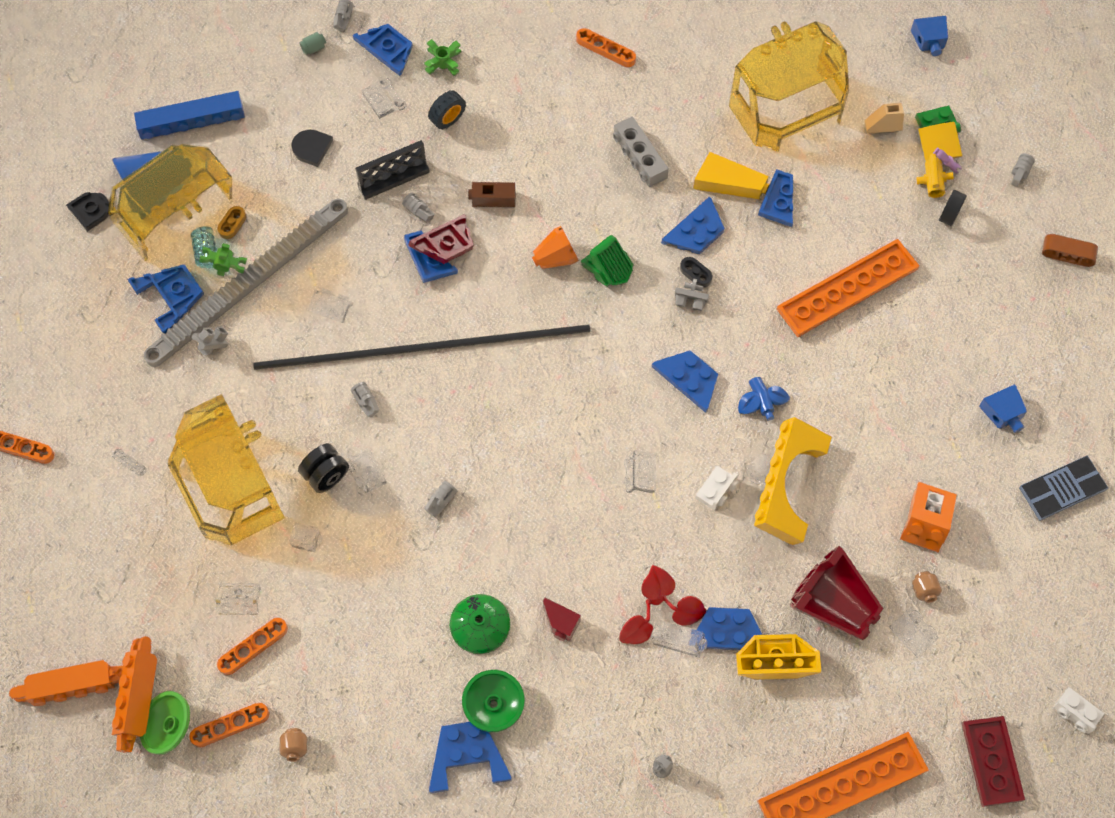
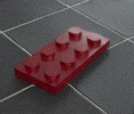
(993, 761)

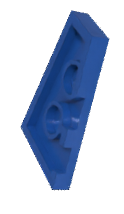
(779, 199)
(427, 267)

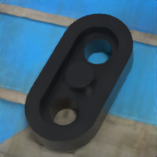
(698, 271)

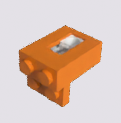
(929, 517)

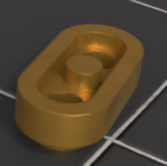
(230, 223)

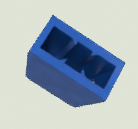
(930, 34)
(1005, 408)

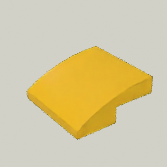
(941, 136)

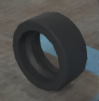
(952, 207)

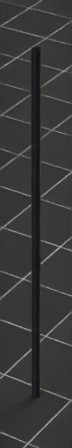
(421, 347)

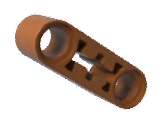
(1070, 250)

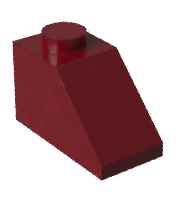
(561, 620)

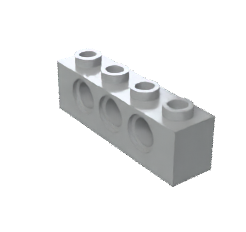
(650, 174)

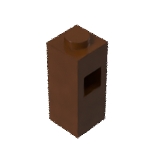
(492, 194)

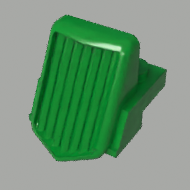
(609, 262)

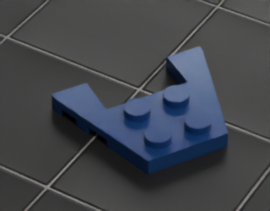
(176, 288)
(461, 746)

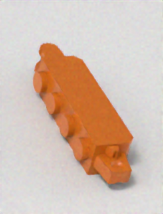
(67, 682)
(134, 694)

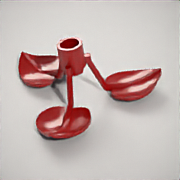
(655, 588)

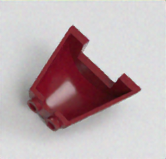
(838, 596)

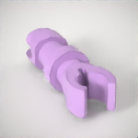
(947, 160)

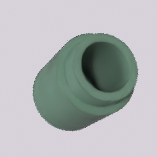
(312, 43)

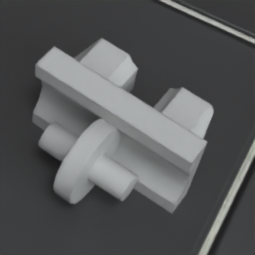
(683, 294)
(211, 339)

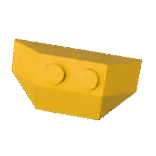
(777, 658)

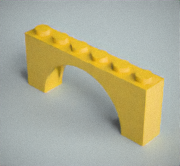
(775, 512)

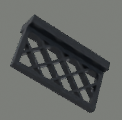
(398, 174)

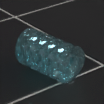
(202, 237)

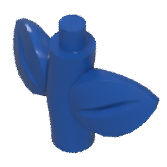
(762, 399)

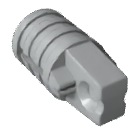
(343, 14)
(1022, 168)
(417, 207)
(365, 399)
(440, 498)
(662, 766)

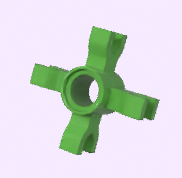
(442, 57)
(223, 259)

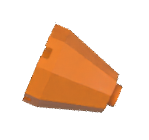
(554, 251)

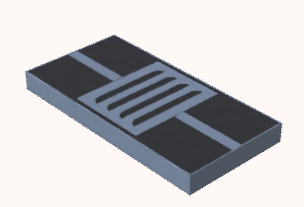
(1063, 488)

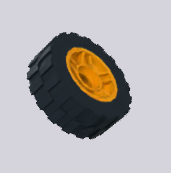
(446, 109)

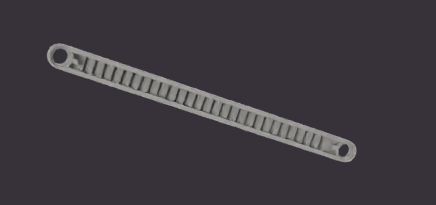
(245, 282)

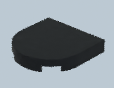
(311, 146)
(89, 209)

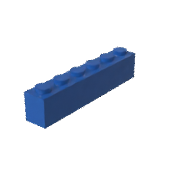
(189, 115)

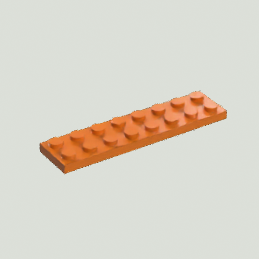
(847, 287)
(848, 781)

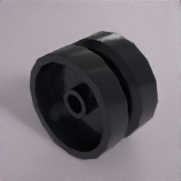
(323, 468)

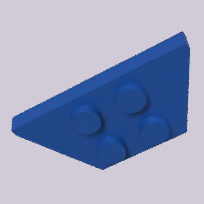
(387, 46)
(697, 229)
(689, 376)
(728, 628)

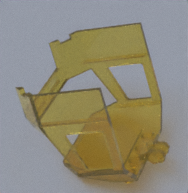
(786, 68)
(165, 190)
(223, 470)

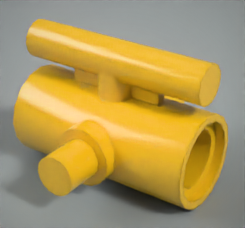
(934, 177)

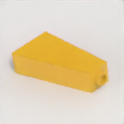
(730, 178)

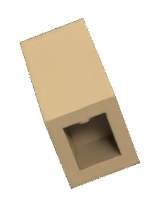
(886, 119)

